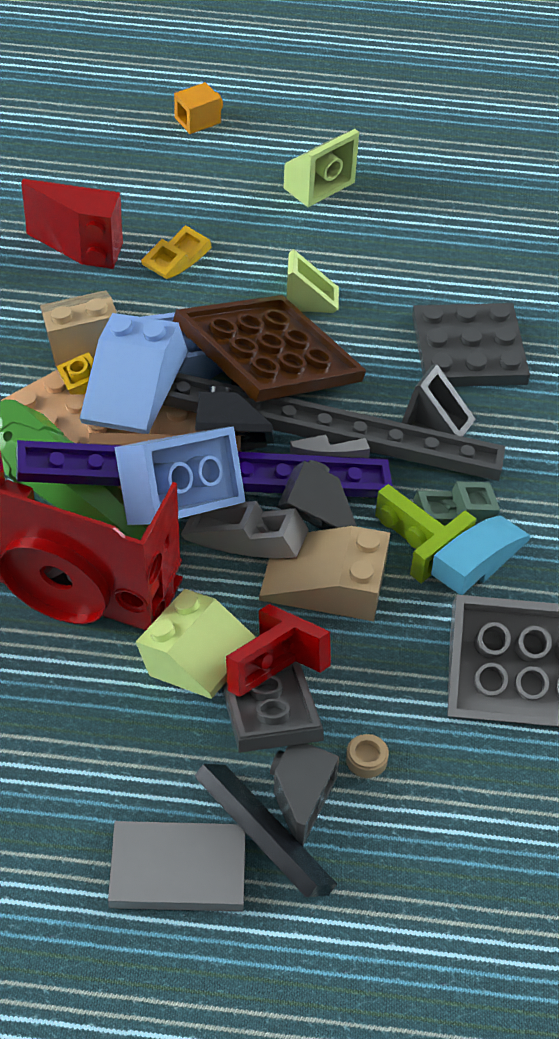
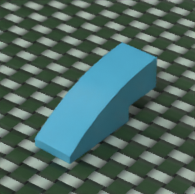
(477, 553)

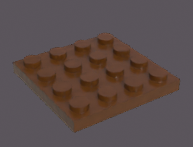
(269, 347)

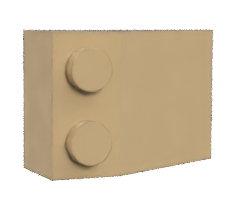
(76, 324)
(333, 573)

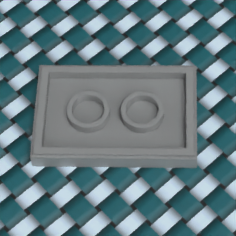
(177, 866)

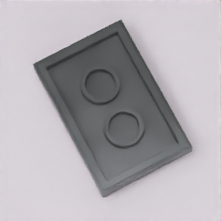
(275, 712)

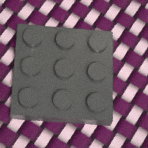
(472, 343)

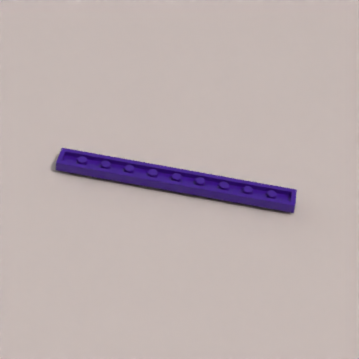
(259, 471)

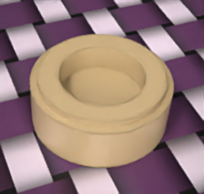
(367, 756)

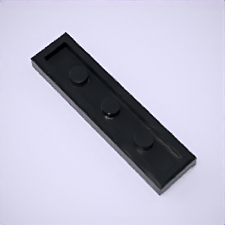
(265, 830)

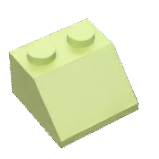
(323, 169)
(192, 643)

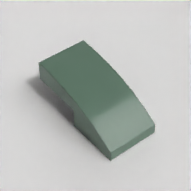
(473, 497)

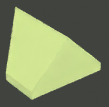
(310, 288)

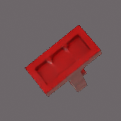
(281, 642)

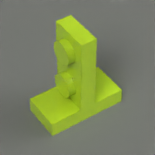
(418, 528)

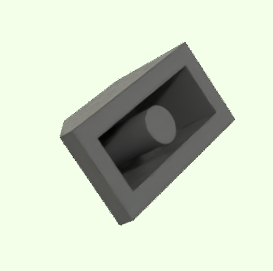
(317, 496)
(302, 785)

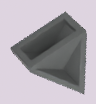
(438, 405)

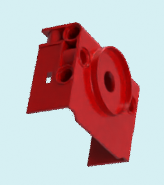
(109, 571)

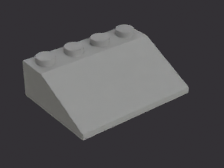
(504, 661)

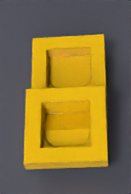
(178, 254)

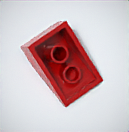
(75, 221)

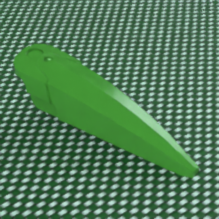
(91, 501)

